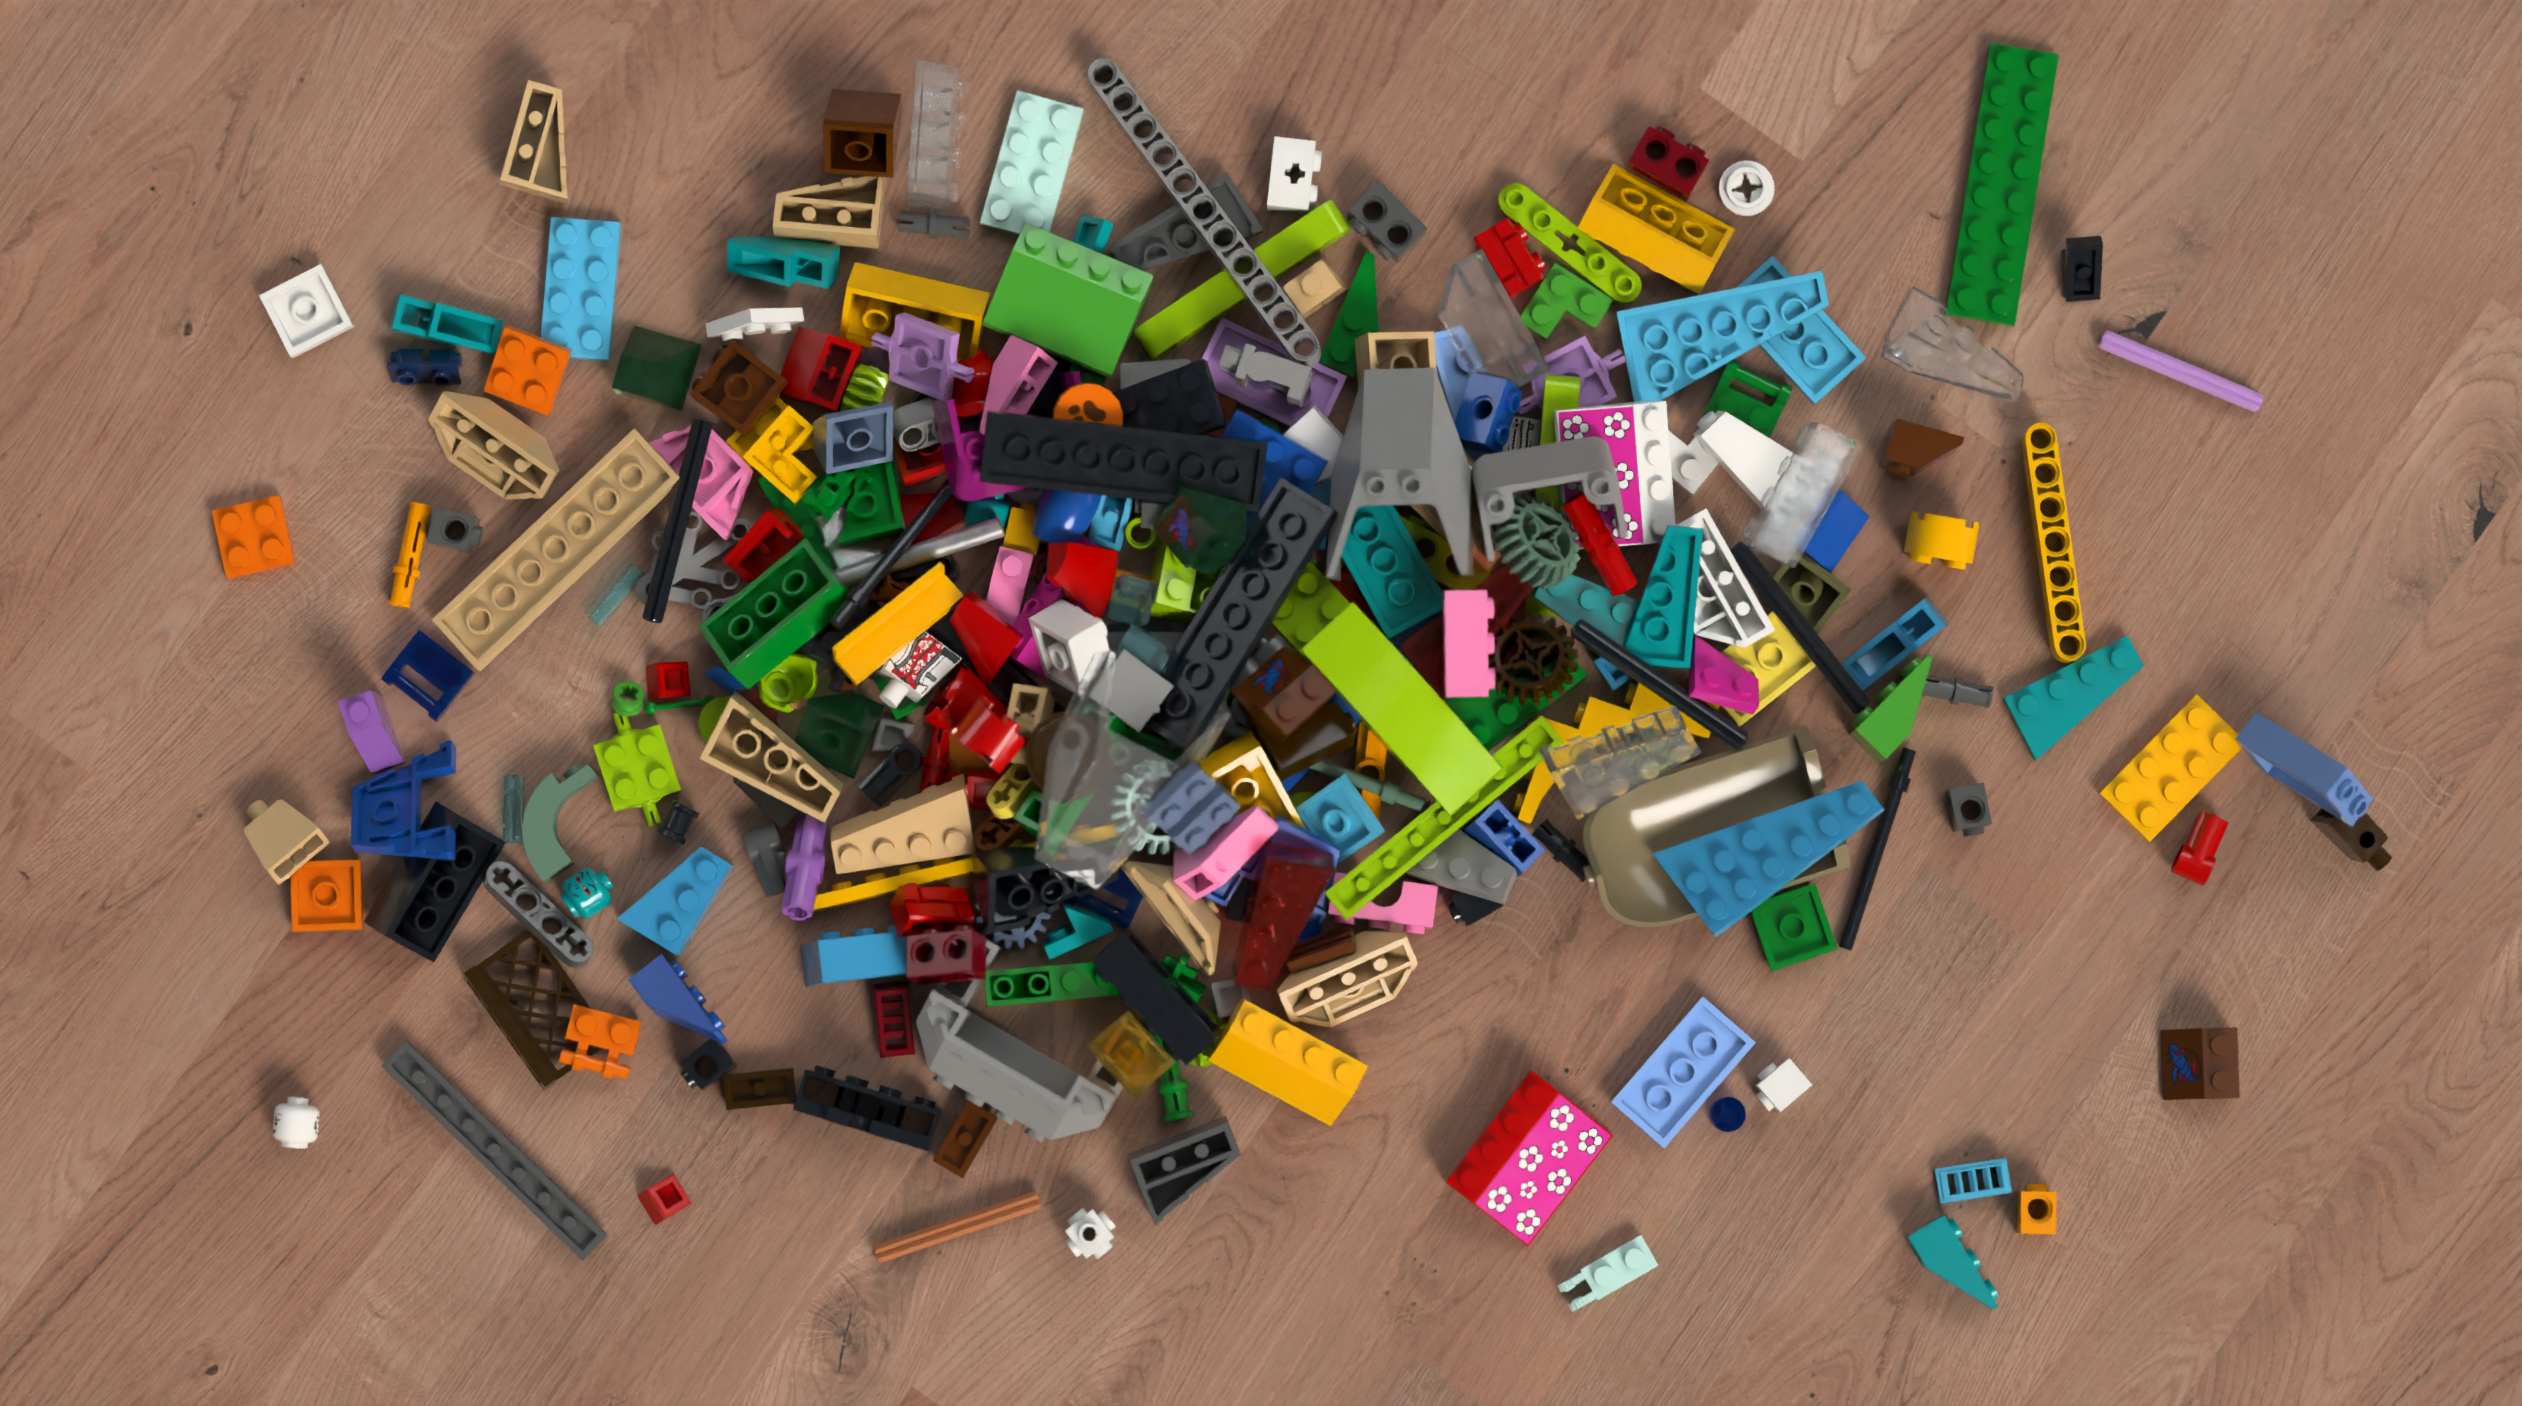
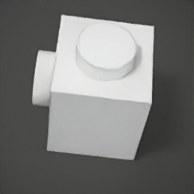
(1780, 1085)

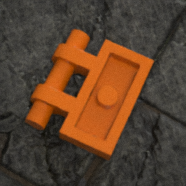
(604, 1032)

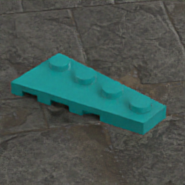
(1667, 609)
(2064, 698)

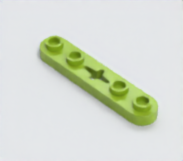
(1597, 264)

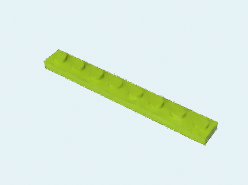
(1437, 825)

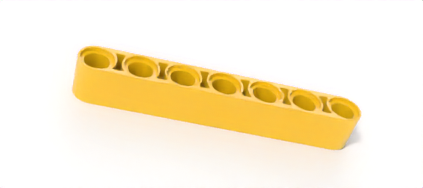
(2060, 527)

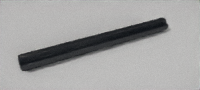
(677, 521)
(1800, 628)
(1659, 684)

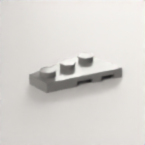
(1467, 868)

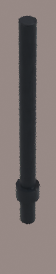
(858, 596)
(1898, 784)

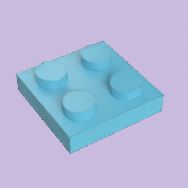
(1340, 817)

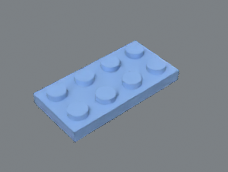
(1683, 1072)

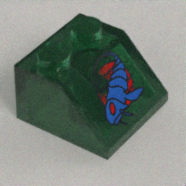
(1202, 529)

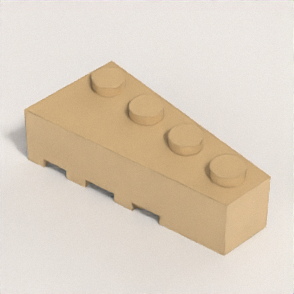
(768, 759)
(907, 831)

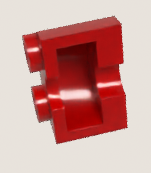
(989, 735)

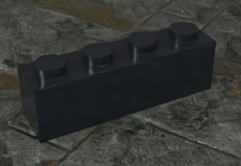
(1156, 996)

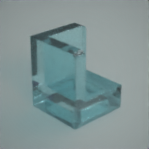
(1131, 600)

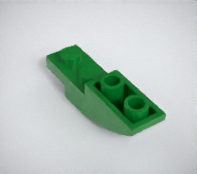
(1045, 984)

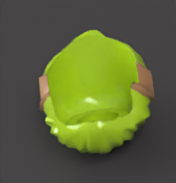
(789, 683)

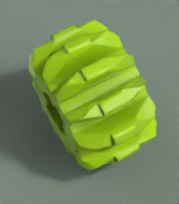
(865, 388)

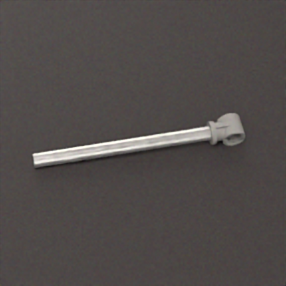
(913, 556)

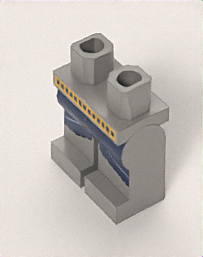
(1267, 372)

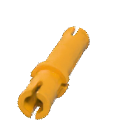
(409, 556)

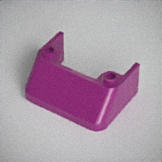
(964, 450)

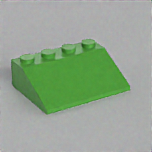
(1068, 300)

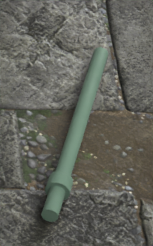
(1389, 791)

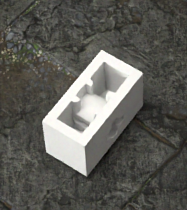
(1283, 194)

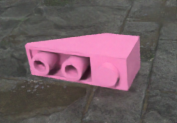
(1224, 854)

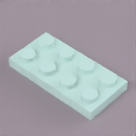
(1031, 164)

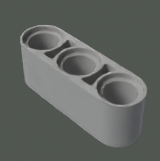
(917, 428)

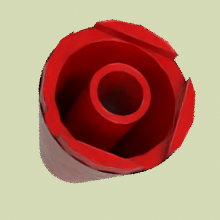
(957, 697)

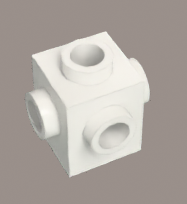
(1103, 1227)

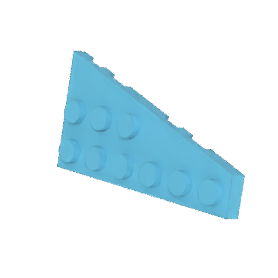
(1692, 336)

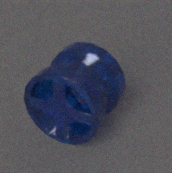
(1732, 1111)

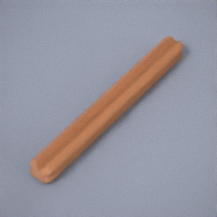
(957, 1226)

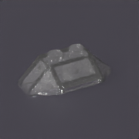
(1487, 325)

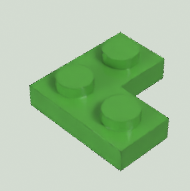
(1564, 293)

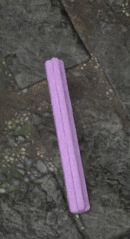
(2181, 371)

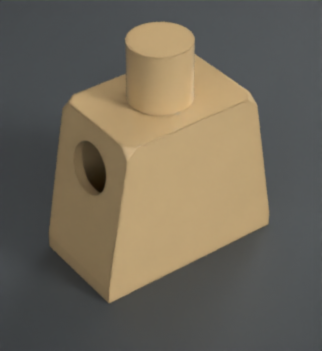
(282, 838)

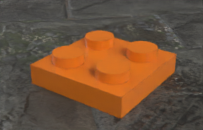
(527, 370)
(253, 537)
(327, 896)

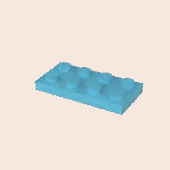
(581, 286)
(1812, 351)

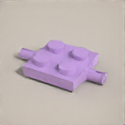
(923, 356)
(1578, 361)

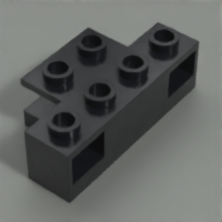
(868, 1109)

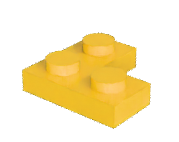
(774, 455)

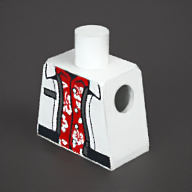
(916, 669)

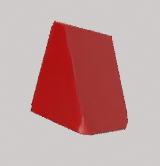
(668, 680)
(664, 1199)

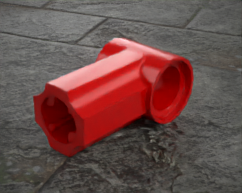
(2197, 857)

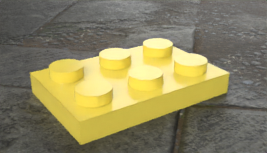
(1774, 661)

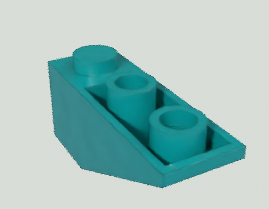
(1942, 1254)

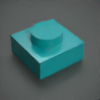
(1093, 233)

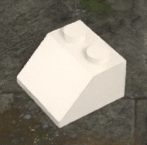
(1067, 641)

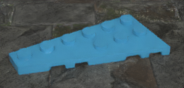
(1749, 862)

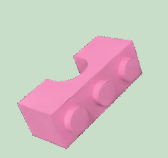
(1413, 909)

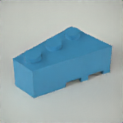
(679, 901)
(854, 957)

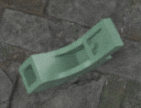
(541, 816)

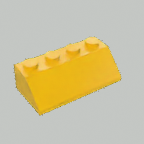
(1656, 228)
(880, 294)
(1287, 1062)

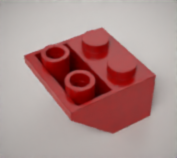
(820, 368)

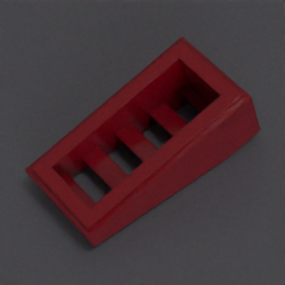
(887, 989)

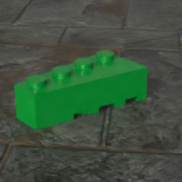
(1494, 718)

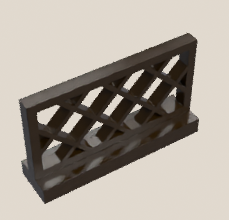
(507, 1018)

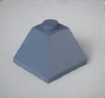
(854, 438)

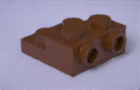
(738, 388)

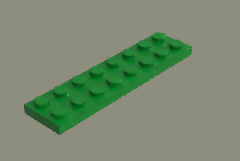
(2002, 184)

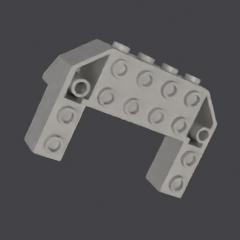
(1007, 1071)

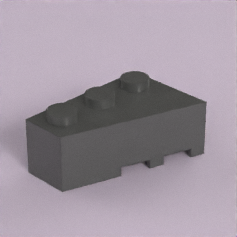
(1182, 1164)

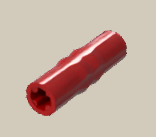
(1599, 544)

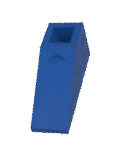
(669, 997)

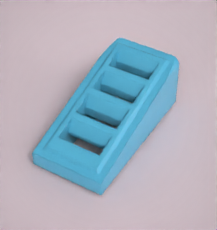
(2002, 1174)

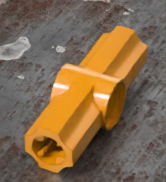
(1373, 754)

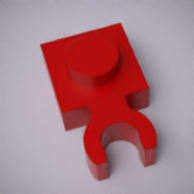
(977, 787)

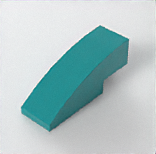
(784, 260)
(445, 324)

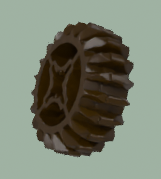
(1542, 653)

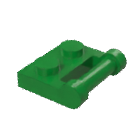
(1746, 409)

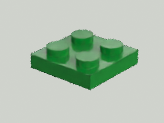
(1793, 927)

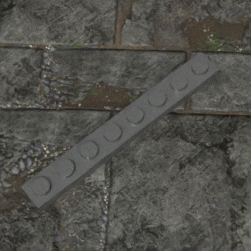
(494, 1150)

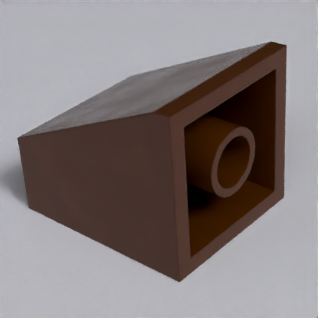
(861, 133)

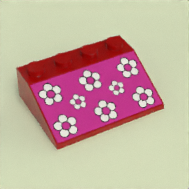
(1529, 1158)

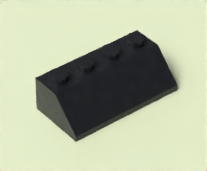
(430, 894)

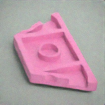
(721, 480)

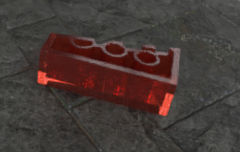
(1425, 646)
(1280, 903)

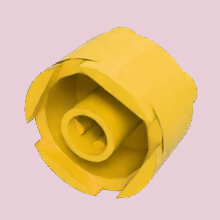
(1942, 539)

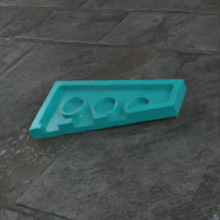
(1585, 600)

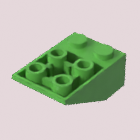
(1892, 720)

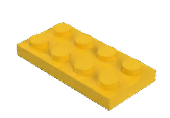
(2171, 768)

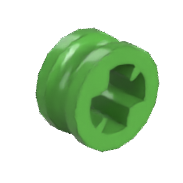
(627, 707)

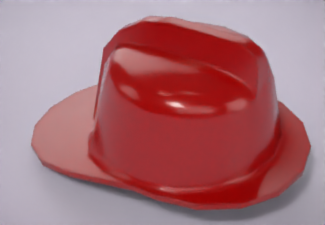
(971, 396)

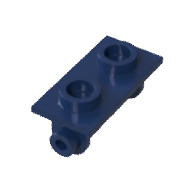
(408, 367)

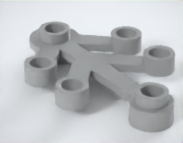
(690, 565)

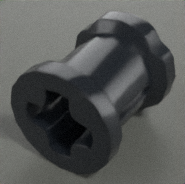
(677, 821)

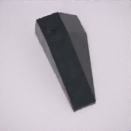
(1017, 887)

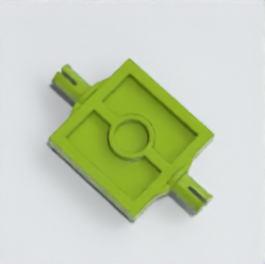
(637, 768)

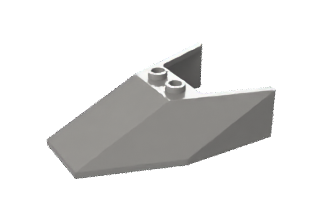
(1402, 452)

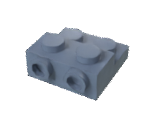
(1192, 808)

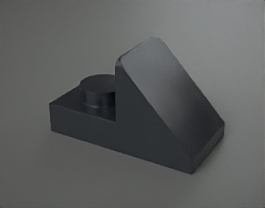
(2082, 268)

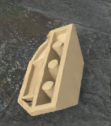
(493, 446)
(1188, 920)
(1350, 983)

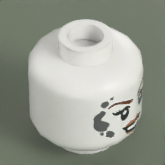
(295, 1123)

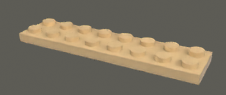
(557, 550)

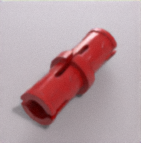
(936, 759)

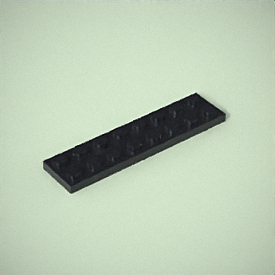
(1119, 459)
(1239, 610)

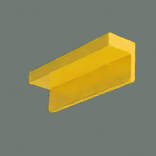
(896, 624)

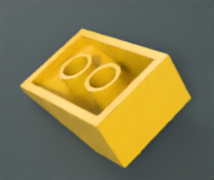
(1250, 778)

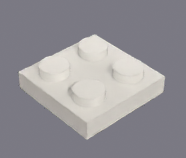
(306, 311)

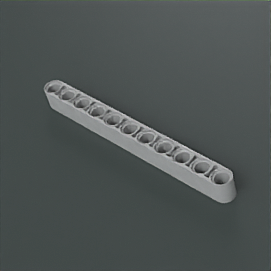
(1195, 198)

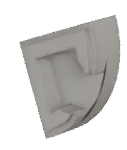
(891, 734)

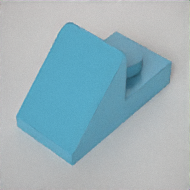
(1111, 521)

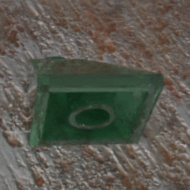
(656, 368)
(839, 730)

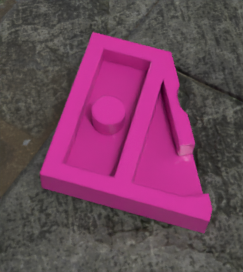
(1721, 680)

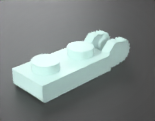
(1611, 1271)

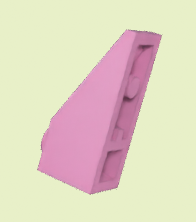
(1016, 378)
(1010, 582)

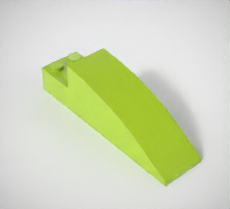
(1384, 691)

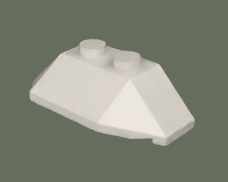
(1724, 600)

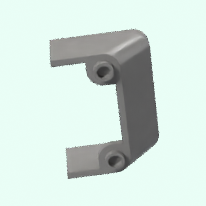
(1540, 466)

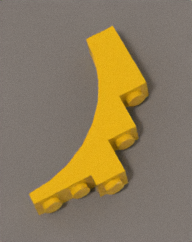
(1591, 719)

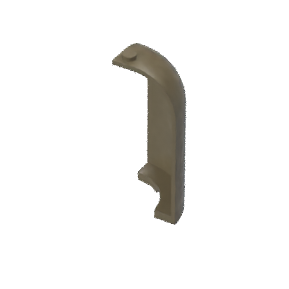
(1691, 804)

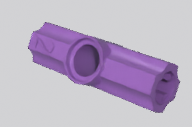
(804, 868)

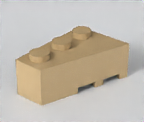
(537, 149)
(833, 213)

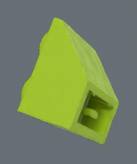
(1178, 589)

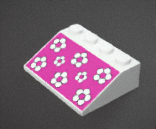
(1641, 459)

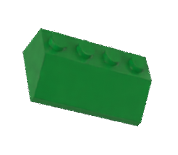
(775, 614)

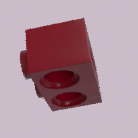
(1663, 170)
(945, 964)

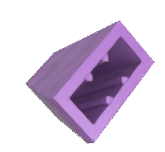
(371, 730)

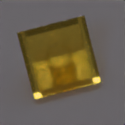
(1131, 1054)

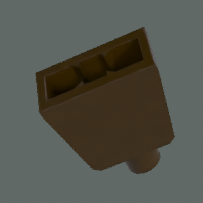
(2358, 842)

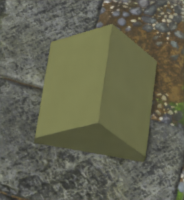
(1812, 590)

